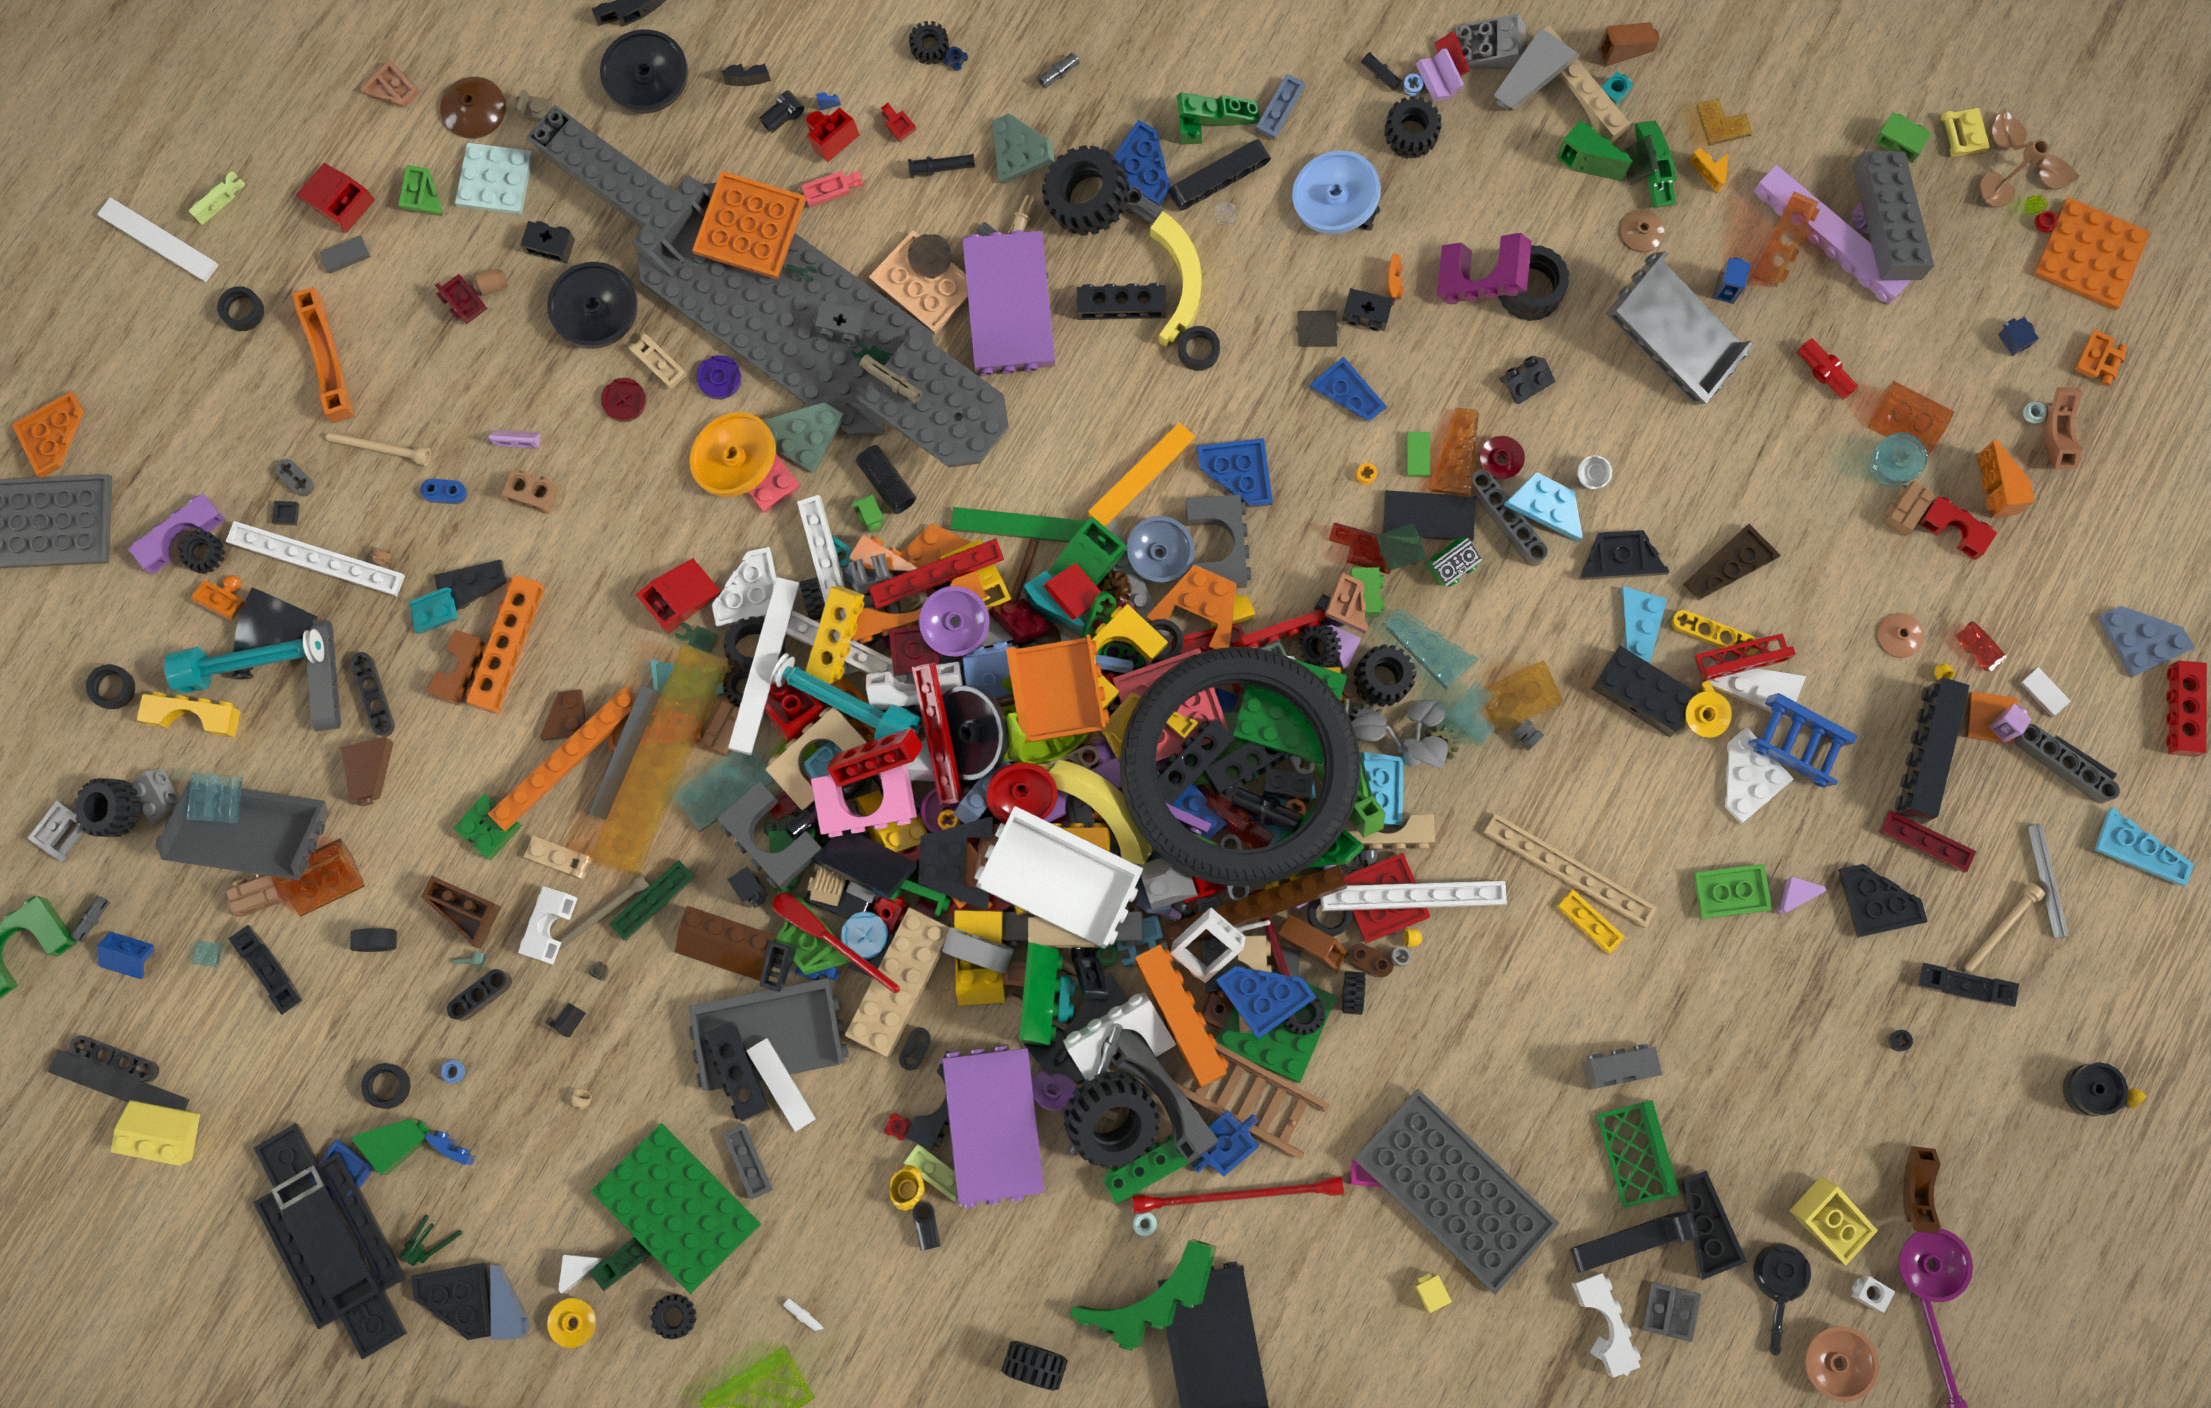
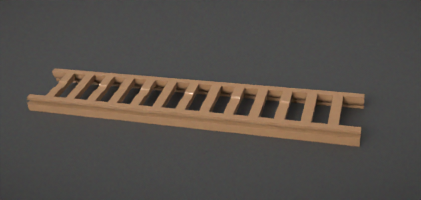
(1241, 1065)

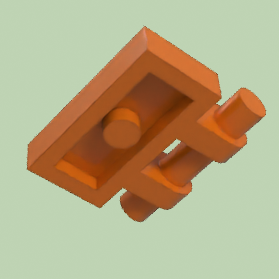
(2094, 356)

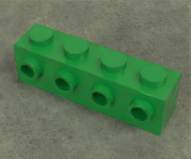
(1144, 1171)

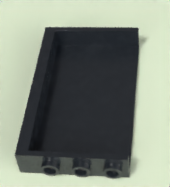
(1217, 1346)

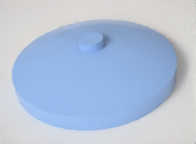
(1336, 192)

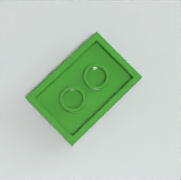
(1732, 891)

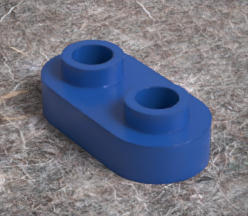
(442, 491)

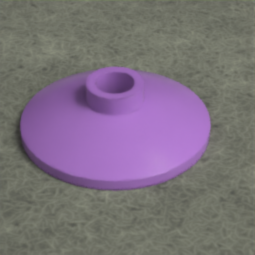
(1056, 1084)

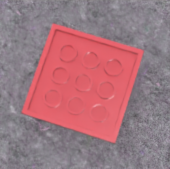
(1199, 707)

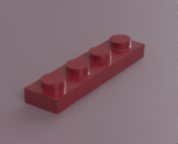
(1927, 841)

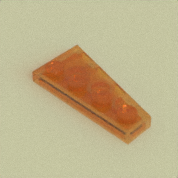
(1456, 459)

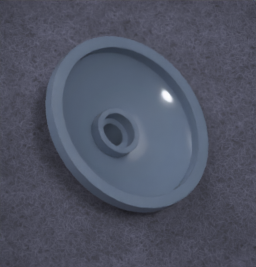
(1161, 535)

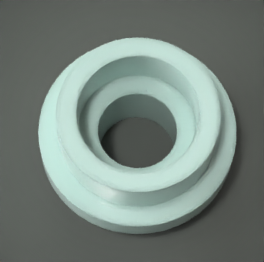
(2039, 408)
(1152, 1224)

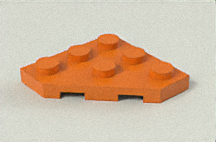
(49, 433)

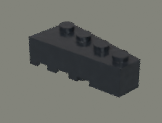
(1717, 1245)

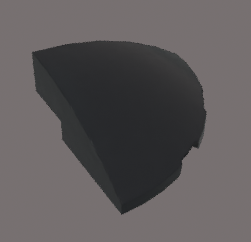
(269, 622)

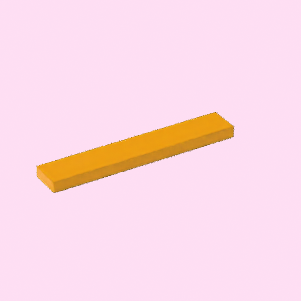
(1141, 475)

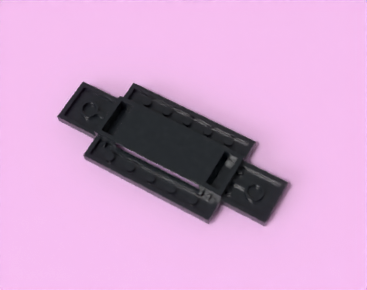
(320, 1248)

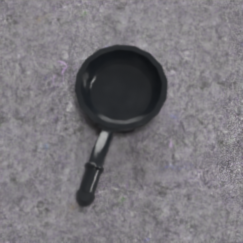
(1782, 1276)

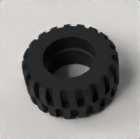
(1073, 169)
(1122, 1143)

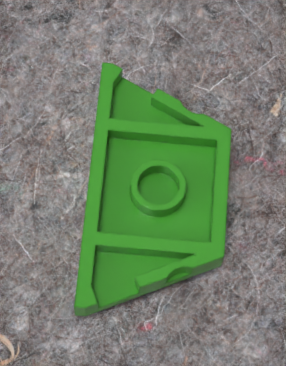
(812, 952)

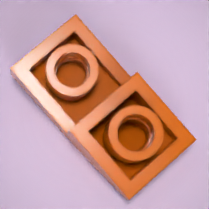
(1394, 287)

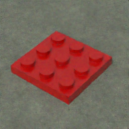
(1382, 922)

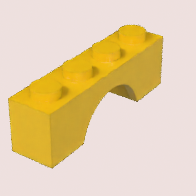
(161, 711)

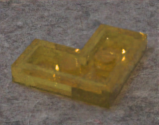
(1717, 127)

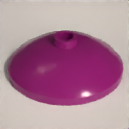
(1950, 1269)

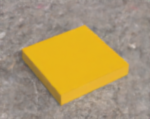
(980, 923)

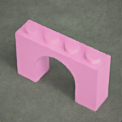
(836, 816)

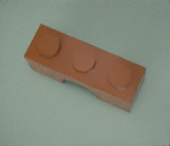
(453, 686)

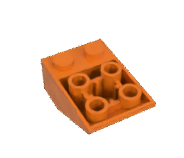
(2004, 482)

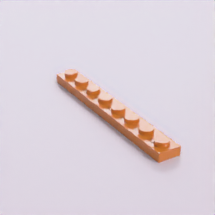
(563, 760)

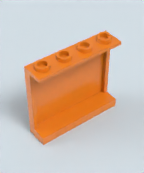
(1057, 689)

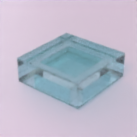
(207, 954)

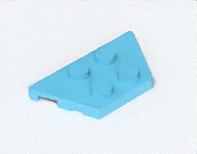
(1548, 504)

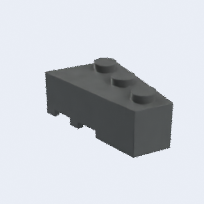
(1621, 1067)

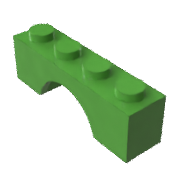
(1367, 813)

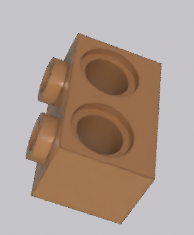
(528, 495)

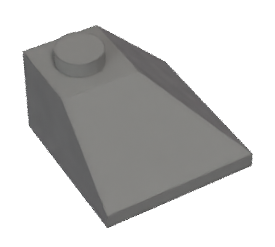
(1166, 883)

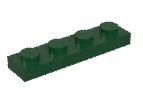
(652, 900)

